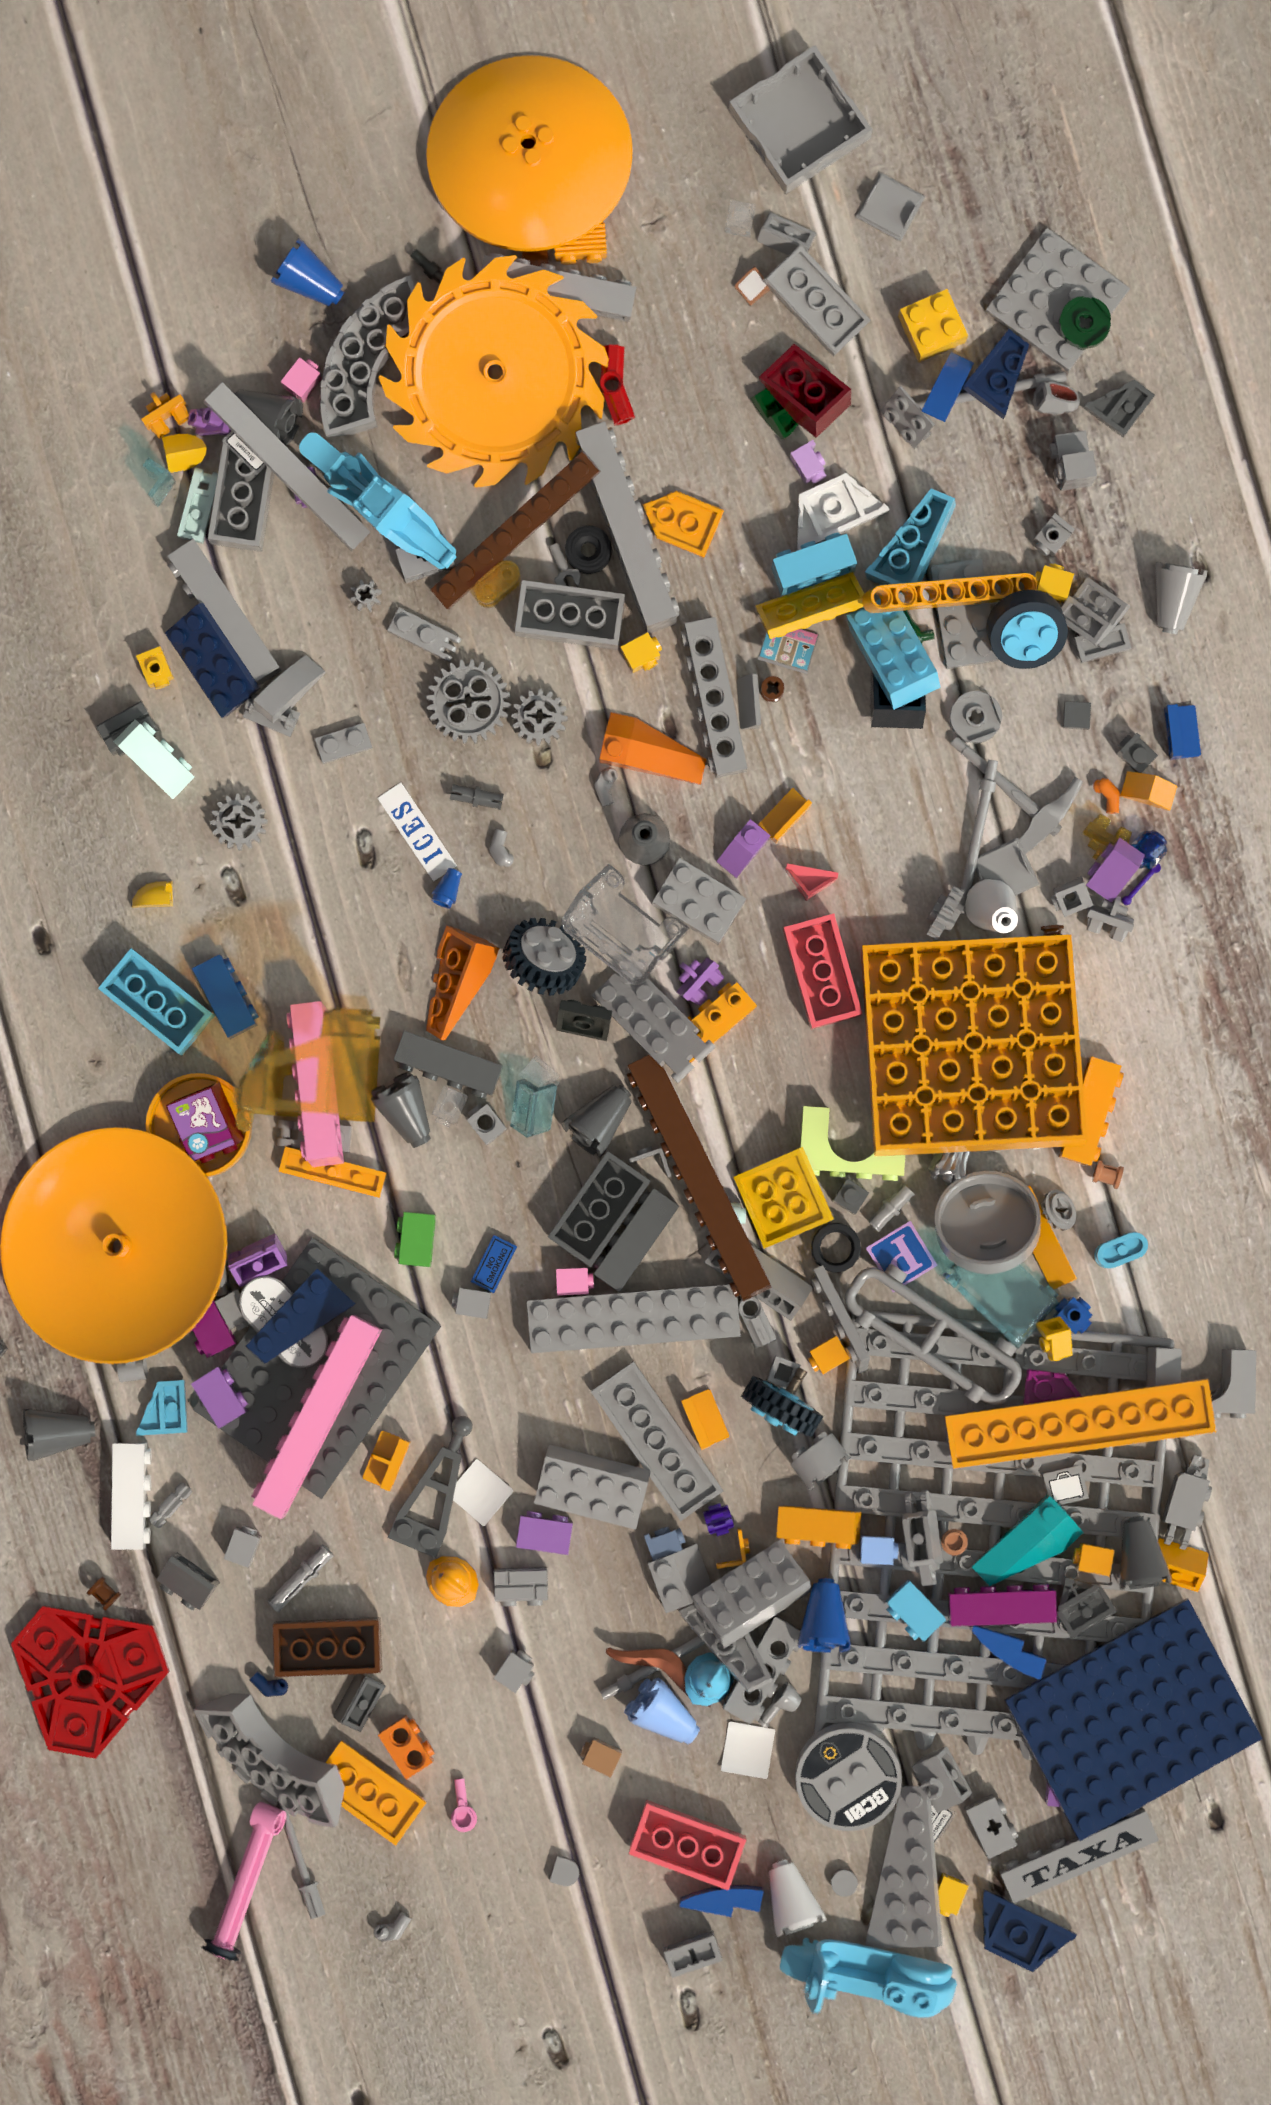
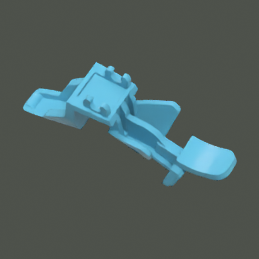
(378, 501)

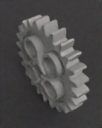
(465, 678)

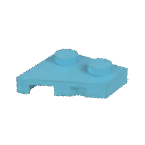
(166, 1410)

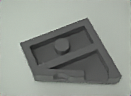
(1121, 406)

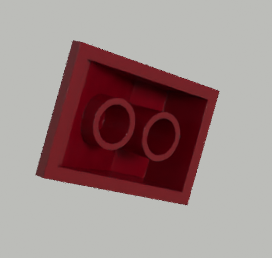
(806, 390)

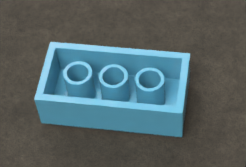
(894, 655)
(156, 1002)

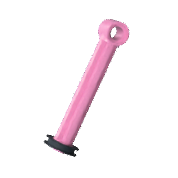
(265, 1822)

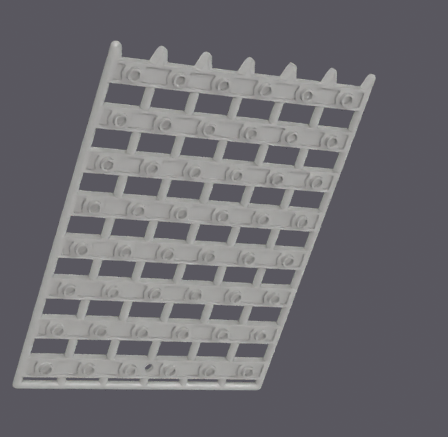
(879, 1660)

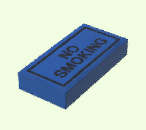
(493, 1264)

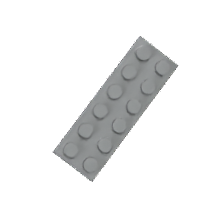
(657, 1441)

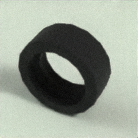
(855, 1247)

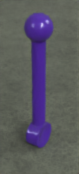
(1127, 899)

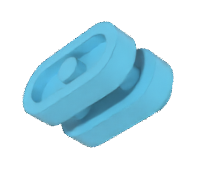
(1120, 1250)

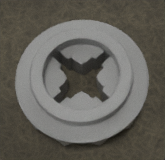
(1059, 1200)

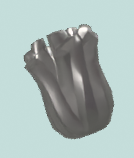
(949, 1166)

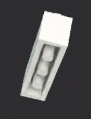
(130, 1496)

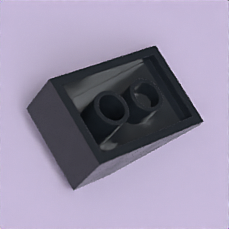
(883, 716)

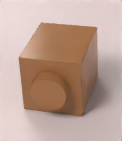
(600, 1756)

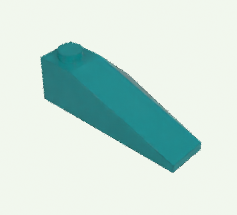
(1034, 1538)

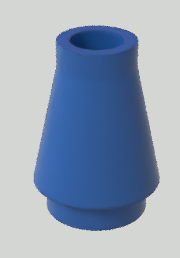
(447, 889)

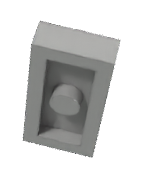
(1113, 643)
(343, 743)

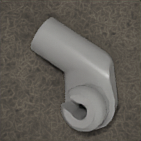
(603, 784)
(498, 850)
(394, 1930)

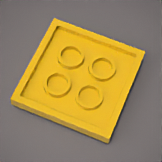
(783, 1197)

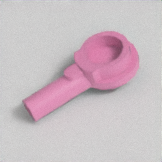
(463, 1817)

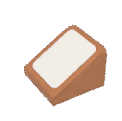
(752, 286)

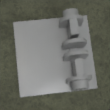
(907, 417)

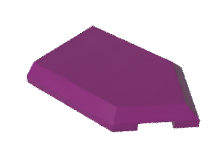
(1048, 1386)

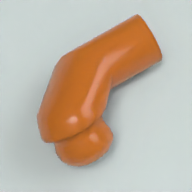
(1111, 792)

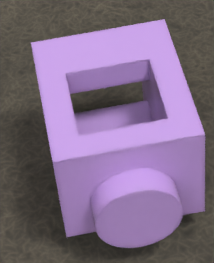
(808, 463)

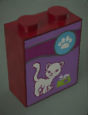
(205, 1123)

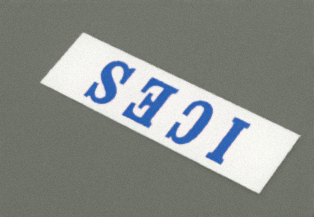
(417, 831)

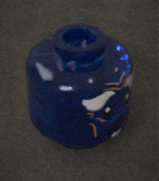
(1152, 845)

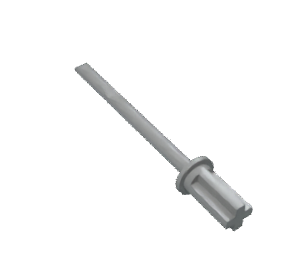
(309, 1890)

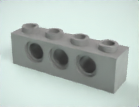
(776, 1631)

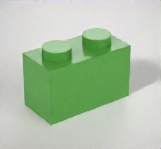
(416, 1239)

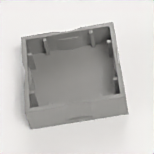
(800, 120)

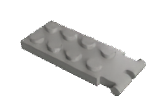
(654, 1023)

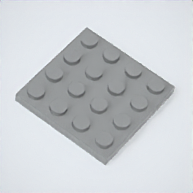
(1042, 287)

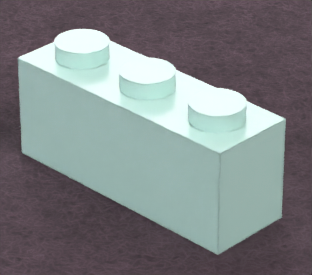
(155, 758)

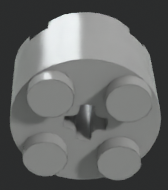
(820, 1460)

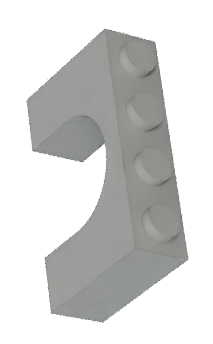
(1238, 1381)

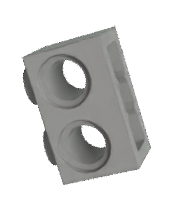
(692, 1954)

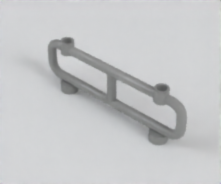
(1001, 1350)

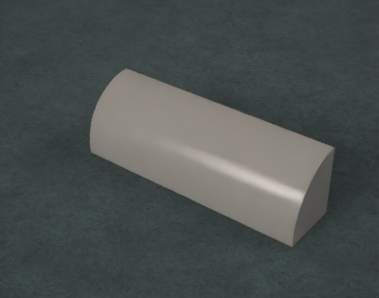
(786, 1291)

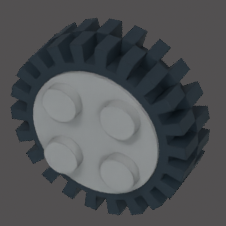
(544, 956)

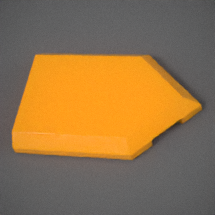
(684, 521)

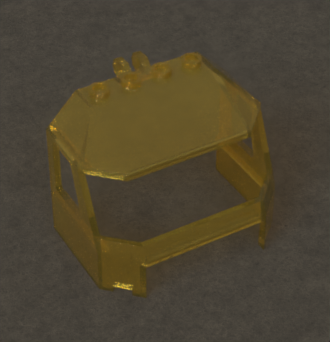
(345, 1072)

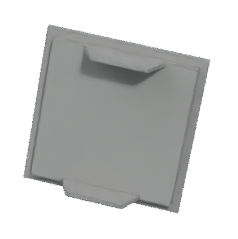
(890, 207)
(1008, 865)

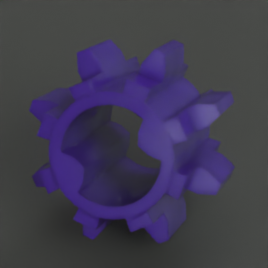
(718, 1519)

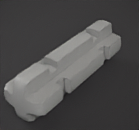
(170, 1505)

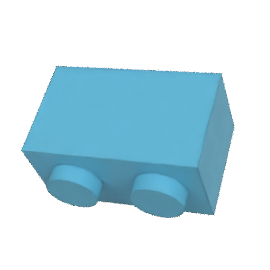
(915, 1610)

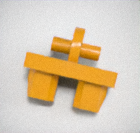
(155, 420)

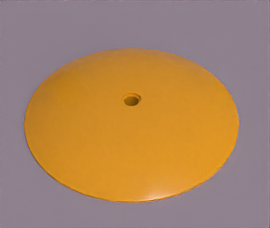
(63, 1236)

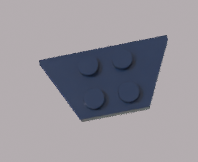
(1019, 1933)

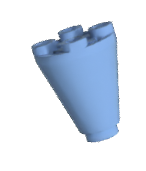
(661, 1712)

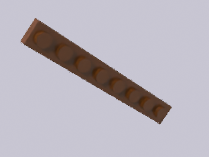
(516, 529)

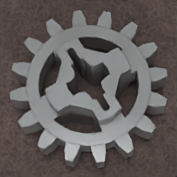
(527, 717)
(239, 833)
(945, 912)

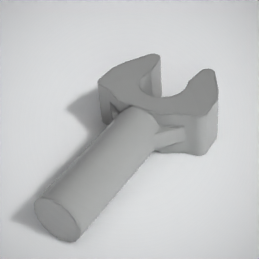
(564, 570)

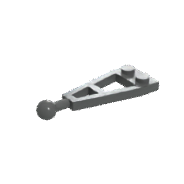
(420, 1535)

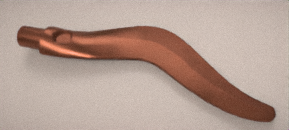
(659, 1658)

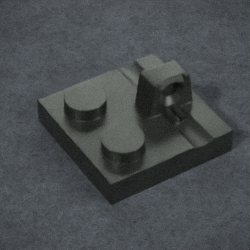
(584, 1019)

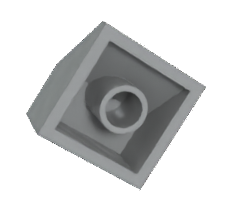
(679, 1577)

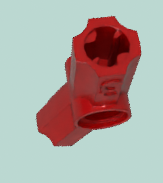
(617, 399)

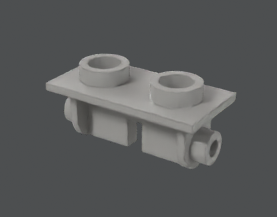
(284, 724)

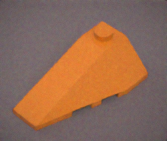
(642, 748)
(462, 971)

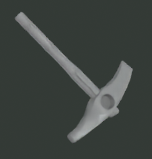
(1045, 819)

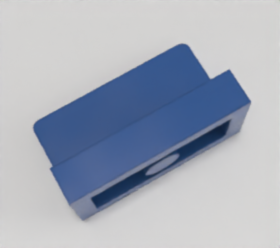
(1182, 731)

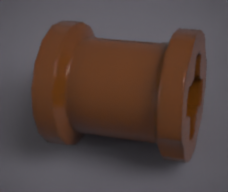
(772, 680)
(103, 1593)

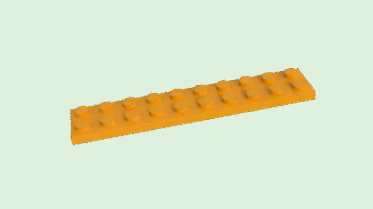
(1080, 1423)

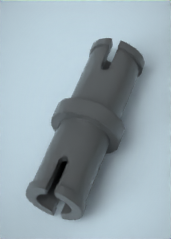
(476, 796)

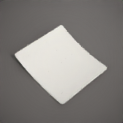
(481, 1492)
(748, 1750)

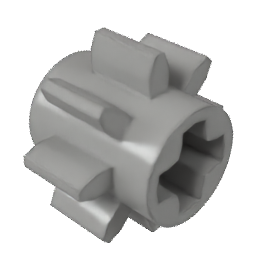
(367, 603)

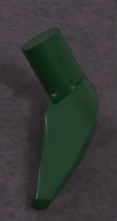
(922, 635)

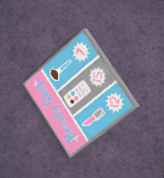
(790, 651)

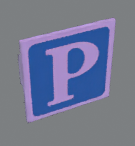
(904, 1250)

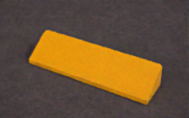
(1051, 1256)

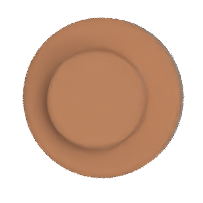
(954, 1542)

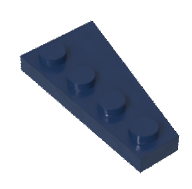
(303, 1313)

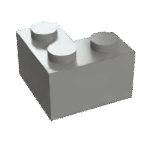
(1073, 461)

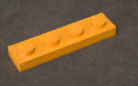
(339, 1175)

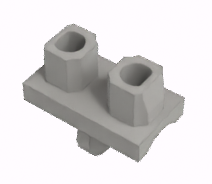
(1120, 923)

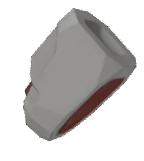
(1055, 398)

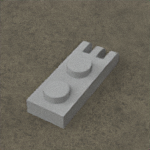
(423, 634)

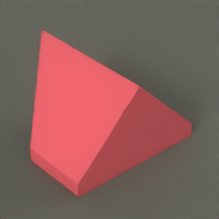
(810, 880)

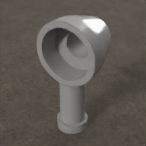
(785, 1698)

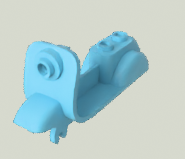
(899, 1980)

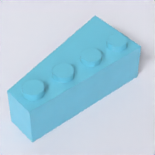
(914, 543)

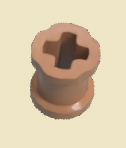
(1108, 1174)

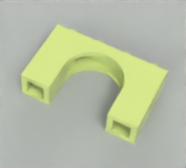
(822, 1158)

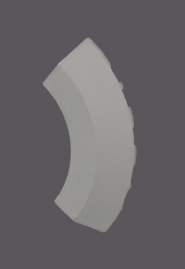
(358, 360)
(271, 1763)

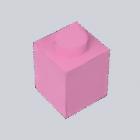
(302, 379)
(574, 1281)

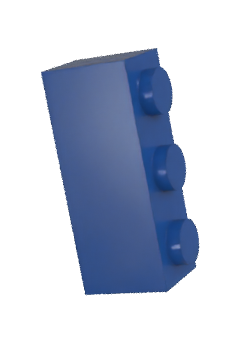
(226, 996)

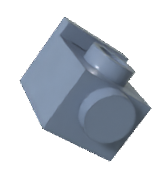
(664, 1542)

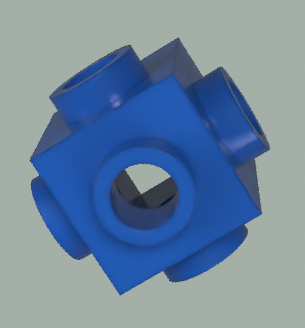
(1066, 1306)

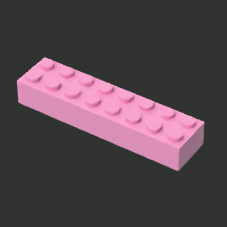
(317, 1416)

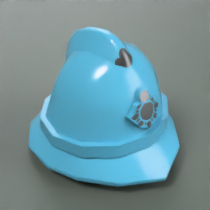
(707, 1680)

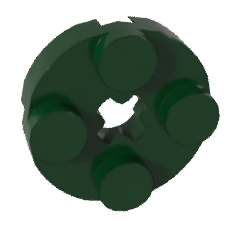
(1099, 326)

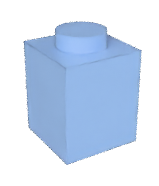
(878, 1550)

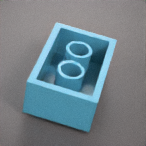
(813, 563)

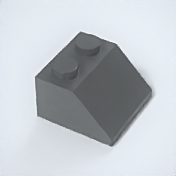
(187, 1581)

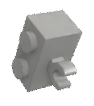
(943, 1778)

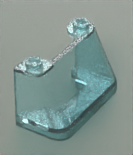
(1008, 1299)

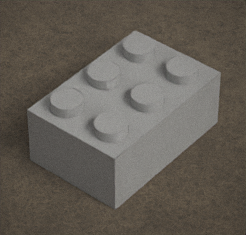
(699, 901)

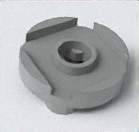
(983, 704)

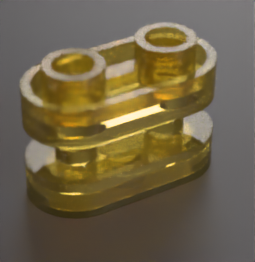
(497, 584)

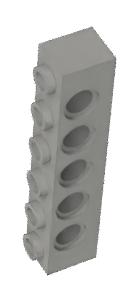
(707, 631)

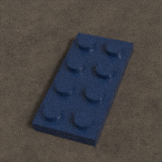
(212, 660)

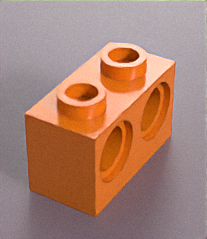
(400, 1750)

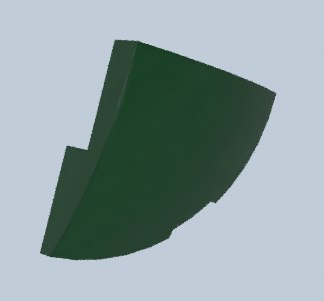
(774, 413)

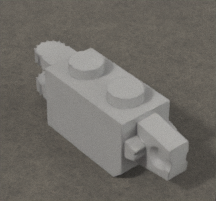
(1186, 1500)

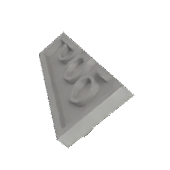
(841, 1319)
(739, 1657)

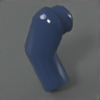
(269, 1688)

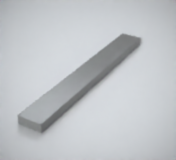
(286, 466)

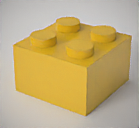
(933, 325)

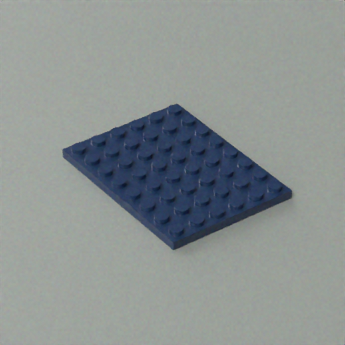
(1133, 1719)

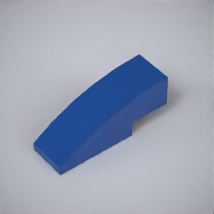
(947, 387)
(1010, 1651)
(721, 1901)

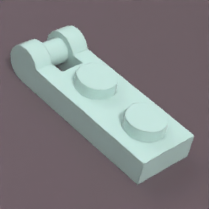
(198, 507)

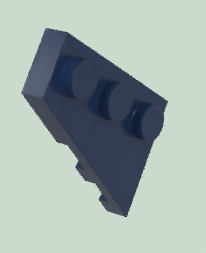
(998, 373)

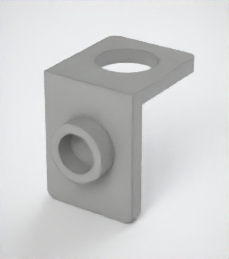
(647, 1152)

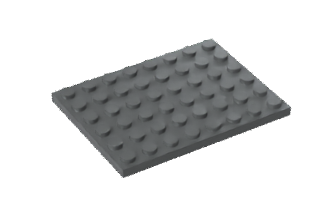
(277, 1389)

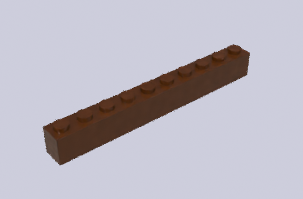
(700, 1178)

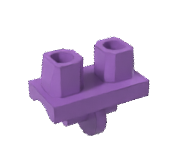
(207, 422)
(695, 976)

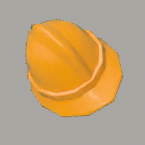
(452, 1581)

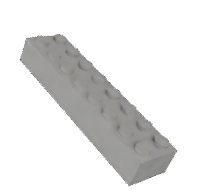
(626, 529)
(633, 1318)

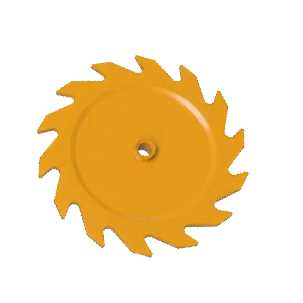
(503, 325)

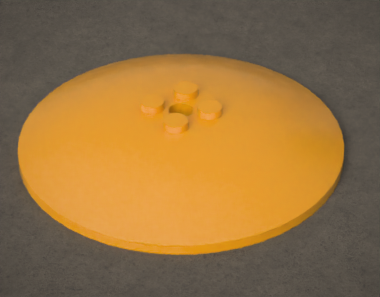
(539, 193)

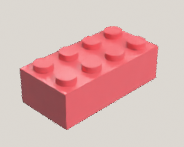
(822, 971)
(687, 1844)

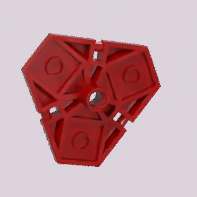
(123, 1664)

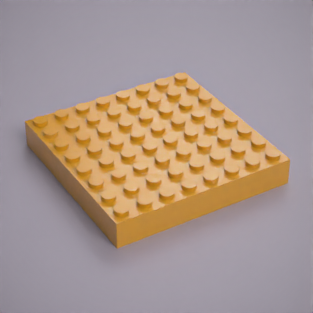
(973, 1045)

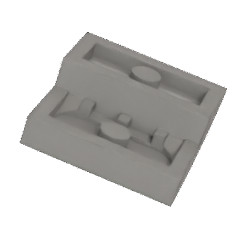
(1093, 611)

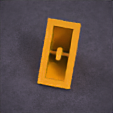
(1148, 790)

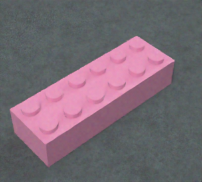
(320, 1130)

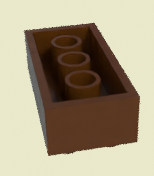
(327, 1647)

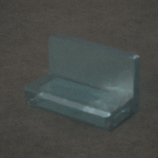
(164, 481)
(533, 1108)

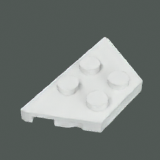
(834, 509)

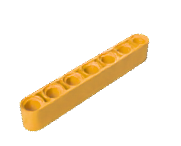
(938, 592)

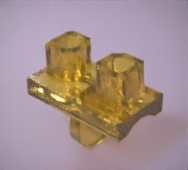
(1100, 837)

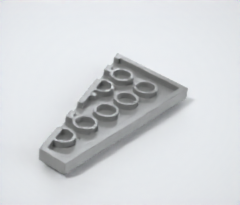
(907, 1893)

